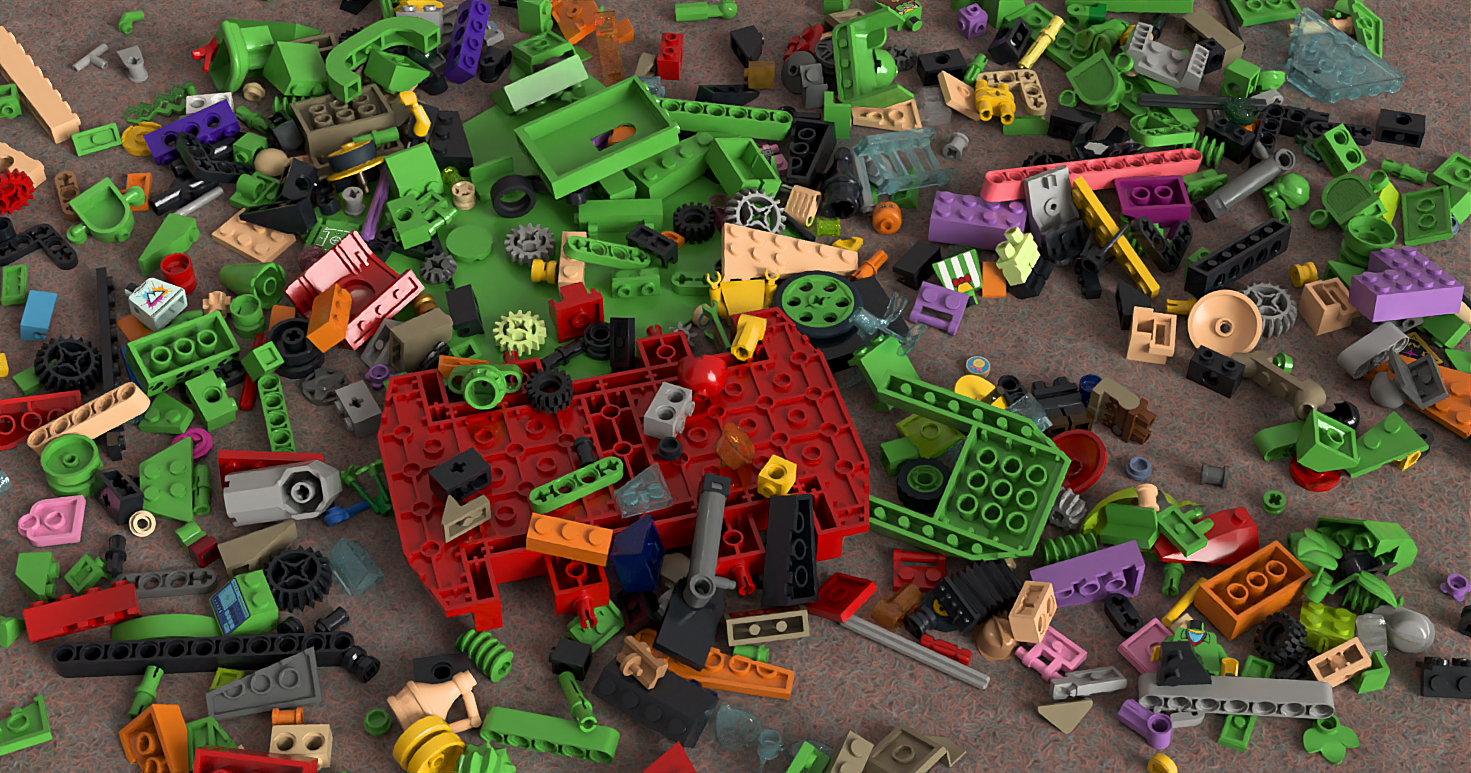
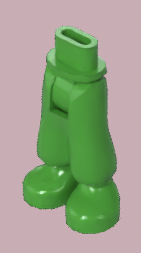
(1101, 35)

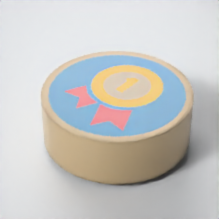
(699, 318)
(977, 366)

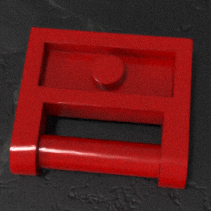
(923, 577)

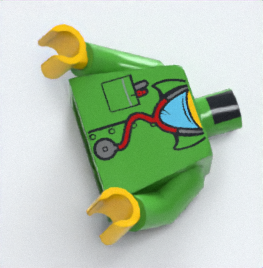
(1205, 645)

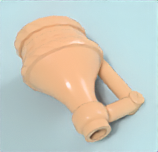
(425, 699)

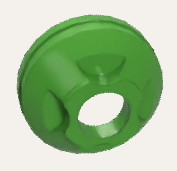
(1269, 80)

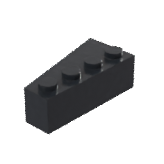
(790, 552)

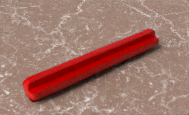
(250, 388)

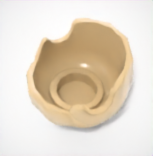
(270, 162)

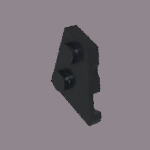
(1180, 665)

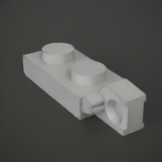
(1087, 682)

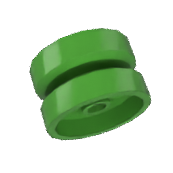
(71, 465)

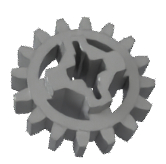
(529, 244)

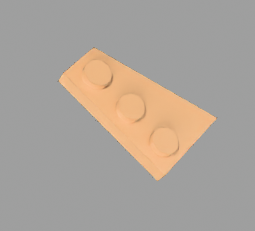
(896, 117)

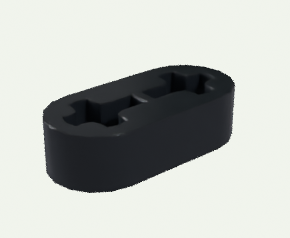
(1119, 617)

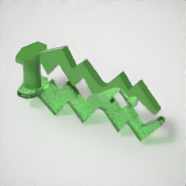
(155, 108)

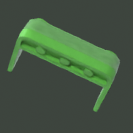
(855, 64)

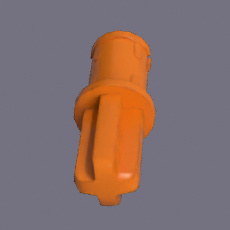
(869, 267)

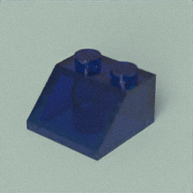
(638, 555)

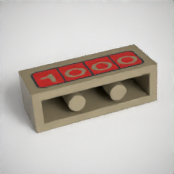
(765, 624)

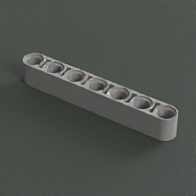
(1242, 696)

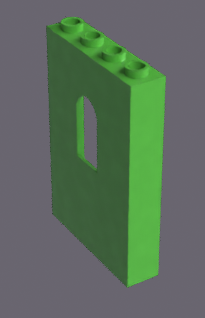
(561, 143)

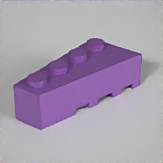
(1094, 575)

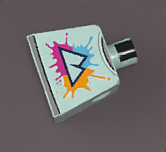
(155, 302)

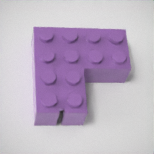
(973, 220)
(1404, 286)

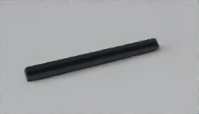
(1192, 102)

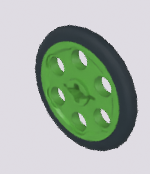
(818, 303)

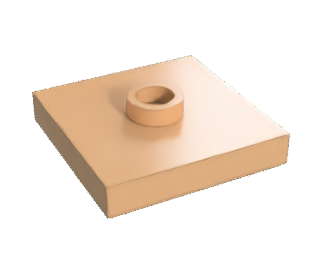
(958, 95)

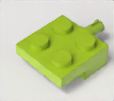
(1326, 625)

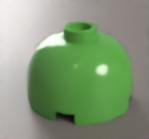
(885, 67)

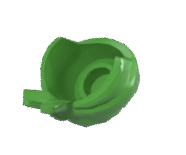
(1292, 188)

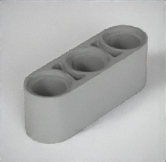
(1372, 350)

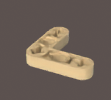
(1022, 84)

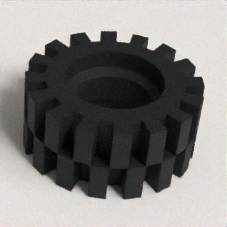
(694, 213)
(553, 400)
(1290, 644)

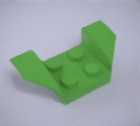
(537, 50)

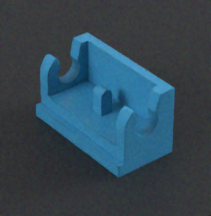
(37, 315)

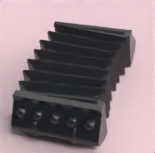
(978, 593)

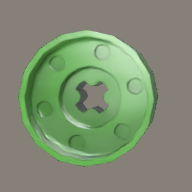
(1363, 236)

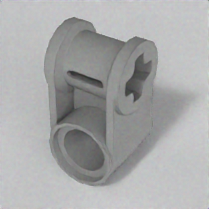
(132, 63)

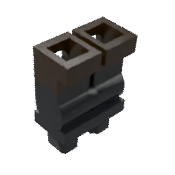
(1062, 405)

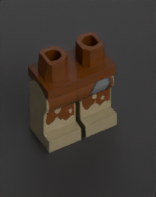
(1121, 411)

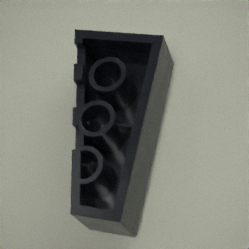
(812, 147)

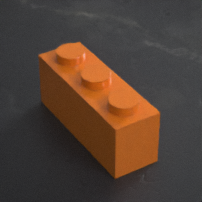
(329, 317)
(568, 539)

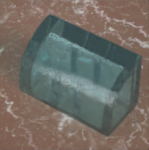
(354, 567)

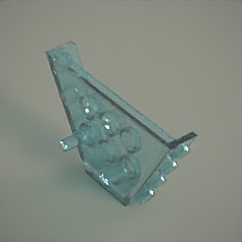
(1343, 63)

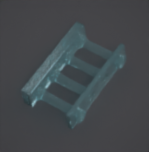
(905, 141)

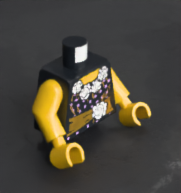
(421, 118)

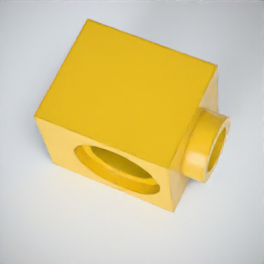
(776, 477)

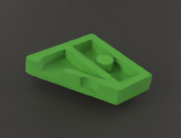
(166, 416)
(205, 732)

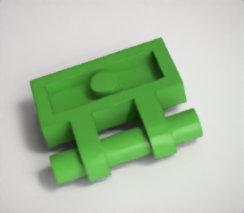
(433, 205)

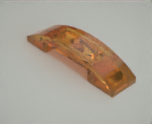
(608, 47)

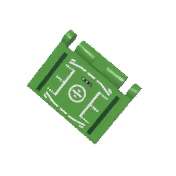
(330, 233)

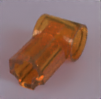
(892, 611)

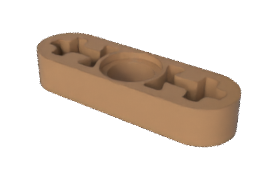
(63, 191)

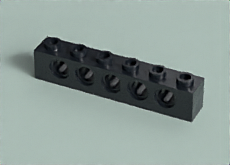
(1237, 258)

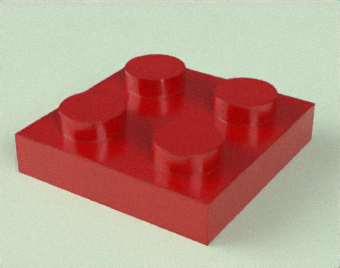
(841, 597)

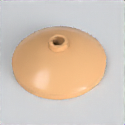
(1230, 310)

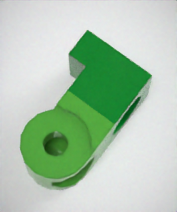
(1085, 16)

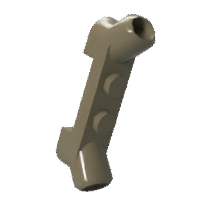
(1301, 395)

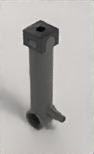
(1245, 184)
(712, 494)

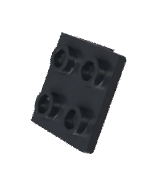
(1067, 120)

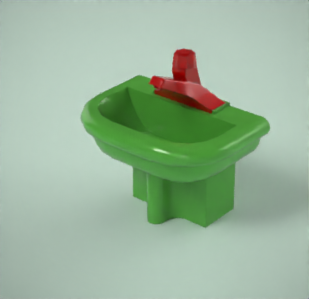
(233, 54)

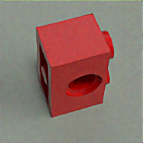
(670, 56)

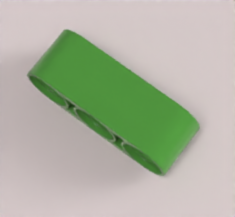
(1279, 441)

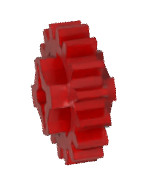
(11, 193)

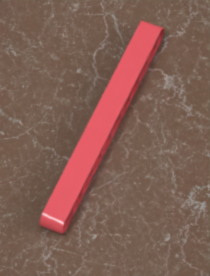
(1098, 173)

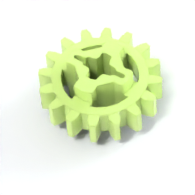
(519, 332)

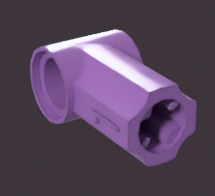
(1147, 723)

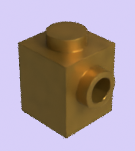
(760, 74)

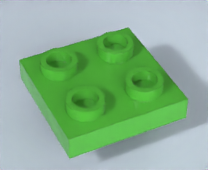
(254, 190)

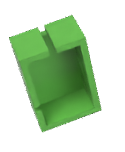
(741, 166)

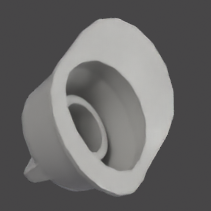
(1406, 628)

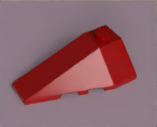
(27, 413)
(1229, 540)

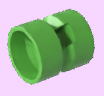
(247, 316)

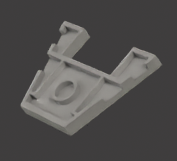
(490, 37)

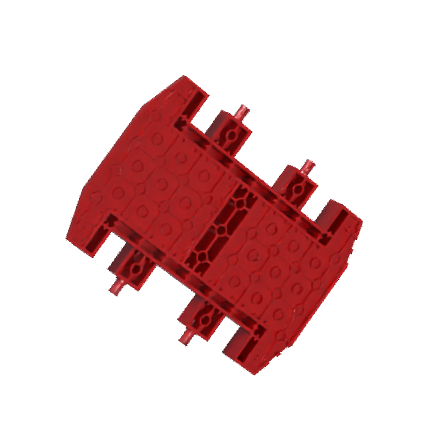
(777, 397)

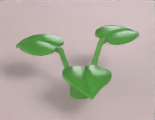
(1318, 549)

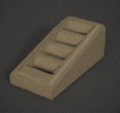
(647, 65)

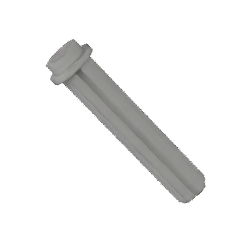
(860, 173)

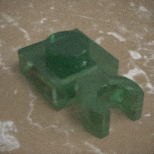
(1308, 148)

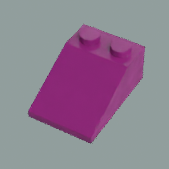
(1156, 197)

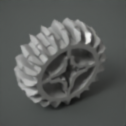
(770, 207)
(1275, 306)

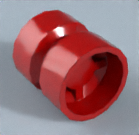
(178, 271)

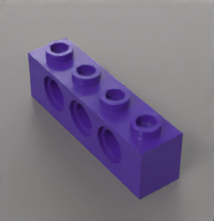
(466, 41)
(196, 122)

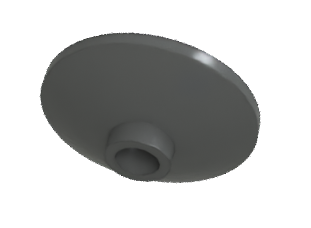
(788, 76)

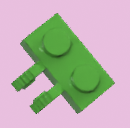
(1181, 530)

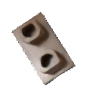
(638, 661)

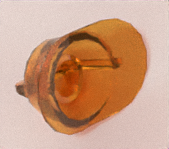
(734, 447)

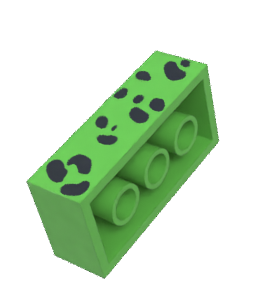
(181, 353)

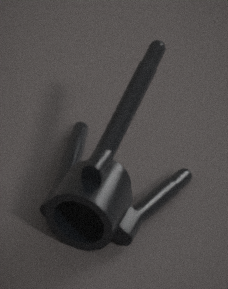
(1094, 259)

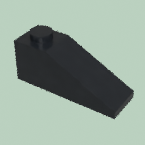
(726, 94)
(283, 216)

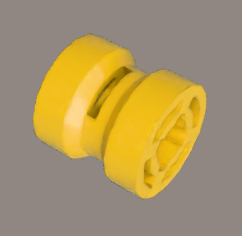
(545, 271)

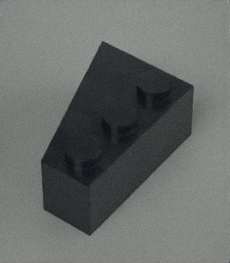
(450, 143)

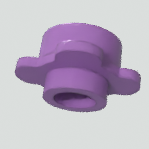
(375, 373)
(1458, 581)

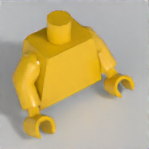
(741, 296)

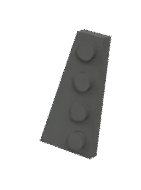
(280, 686)

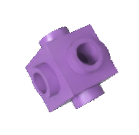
(972, 21)

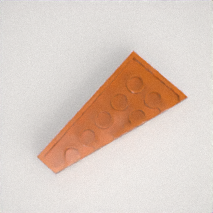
(1450, 412)

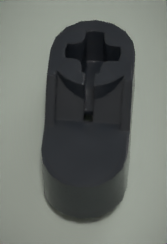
(434, 83)

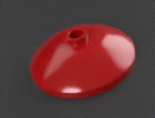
(1087, 458)

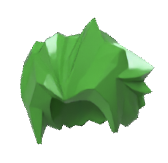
(484, 760)

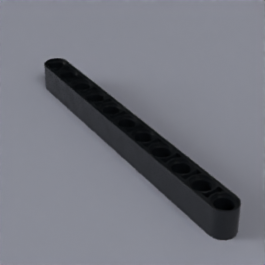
(196, 653)

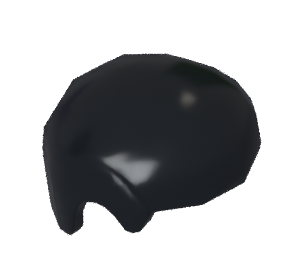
(1345, 413)

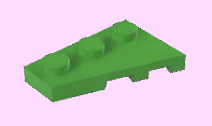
(1367, 27)
(1384, 443)
(25, 727)

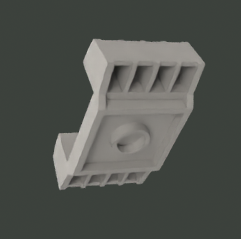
(1163, 62)

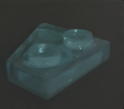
(643, 493)

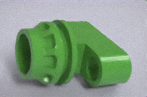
(484, 384)

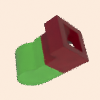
(196, 543)

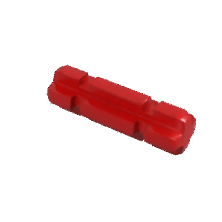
(947, 649)

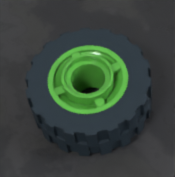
(922, 484)

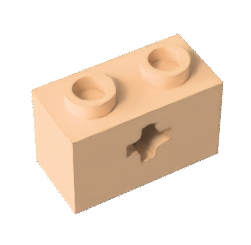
(1340, 663)

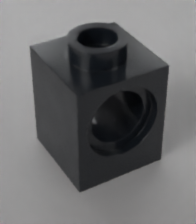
(1215, 56)
(571, 657)

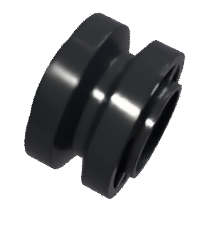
(598, 340)

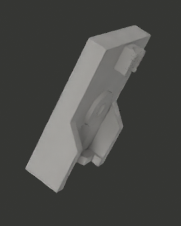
(1043, 191)

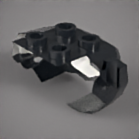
(1115, 144)

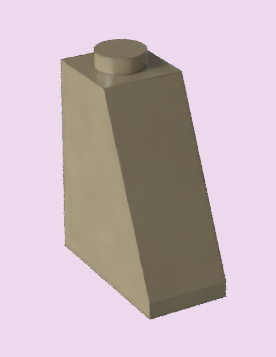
(417, 338)

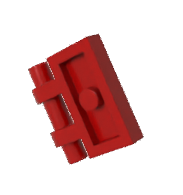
(809, 38)

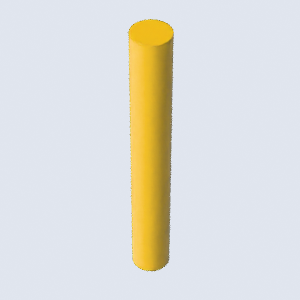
(1182, 604)

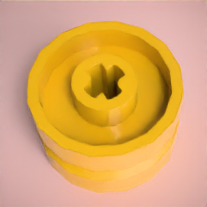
(428, 747)

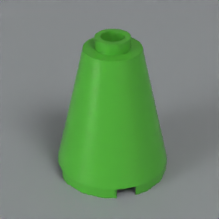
(257, 279)

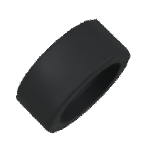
(513, 209)

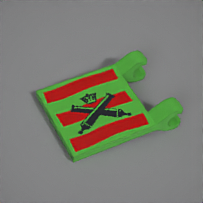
(718, 336)

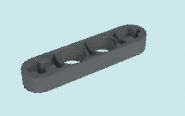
(166, 578)

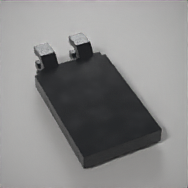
(689, 631)

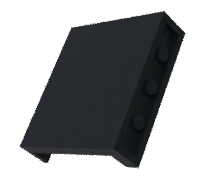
(841, 348)

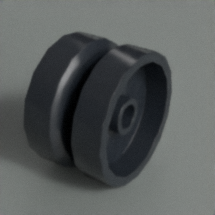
(297, 351)

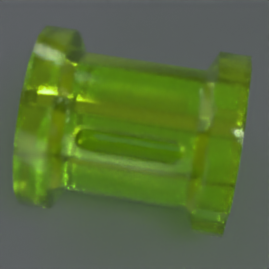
(451, 176)
(828, 227)

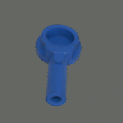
(338, 515)

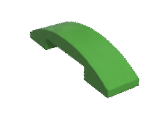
(166, 627)

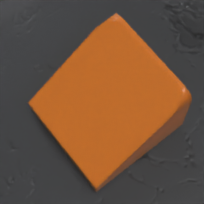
(625, 31)
(281, 313)

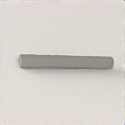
(199, 202)

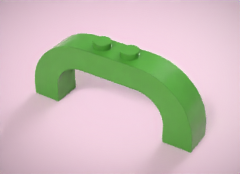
(378, 36)

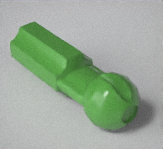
(702, 11)

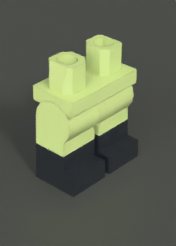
(1022, 264)

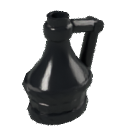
(840, 187)

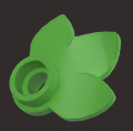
(1330, 742)

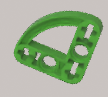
(1164, 130)

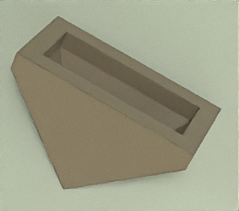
(1063, 712)

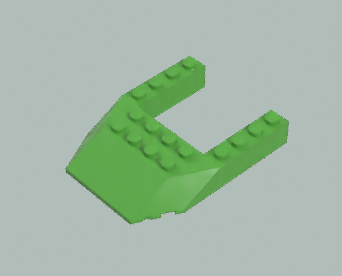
(997, 488)

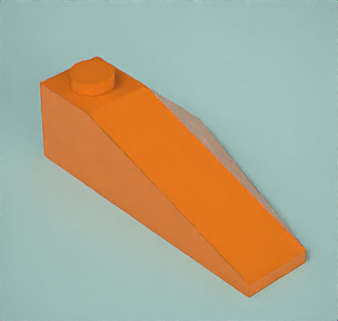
(157, 740)

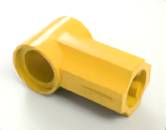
(749, 331)

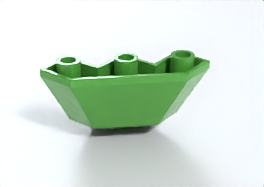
(1383, 540)

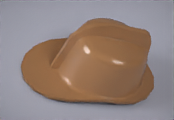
(995, 638)

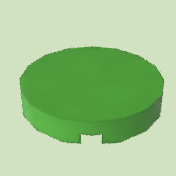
(469, 243)

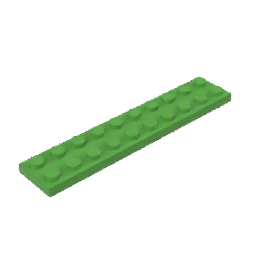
(1068, 57)

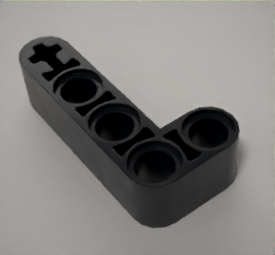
(1276, 121)

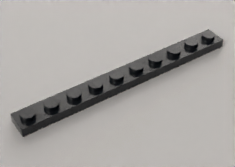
(111, 369)

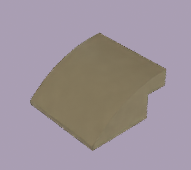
(330, 123)

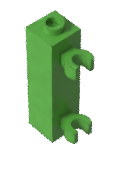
(618, 215)

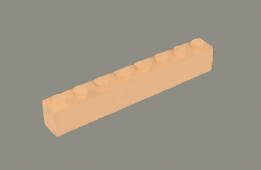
(36, 90)

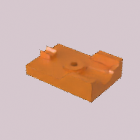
(574, 18)

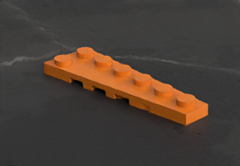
(729, 672)

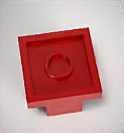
(576, 311)

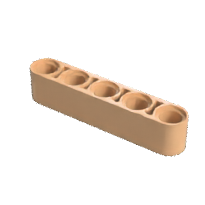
(93, 417)

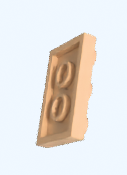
(252, 240)

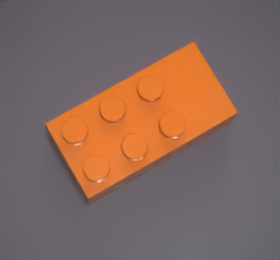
(1252, 590)

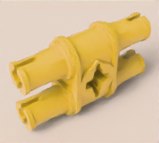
(994, 102)

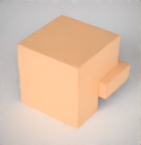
(1326, 306)
(1151, 336)

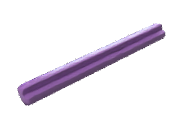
(376, 207)

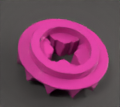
(200, 438)

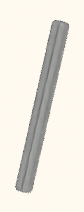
(917, 652)

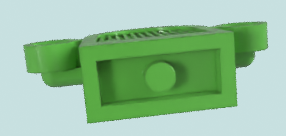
(1098, 82)
(1350, 197)
(104, 213)

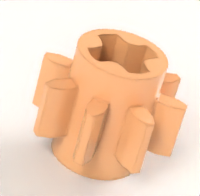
(217, 301)

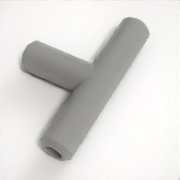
(92, 57)

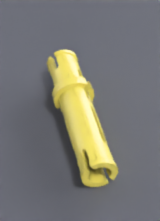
(1045, 37)

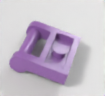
(939, 300)

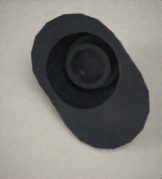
(1359, 561)

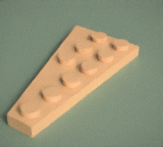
(751, 251)

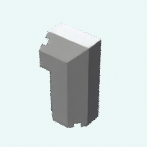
(281, 492)

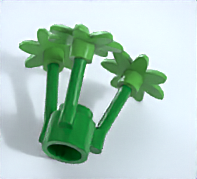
(383, 504)

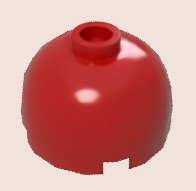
(703, 376)

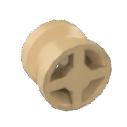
(464, 195)

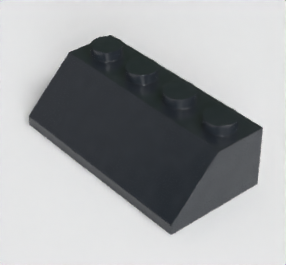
(671, 707)

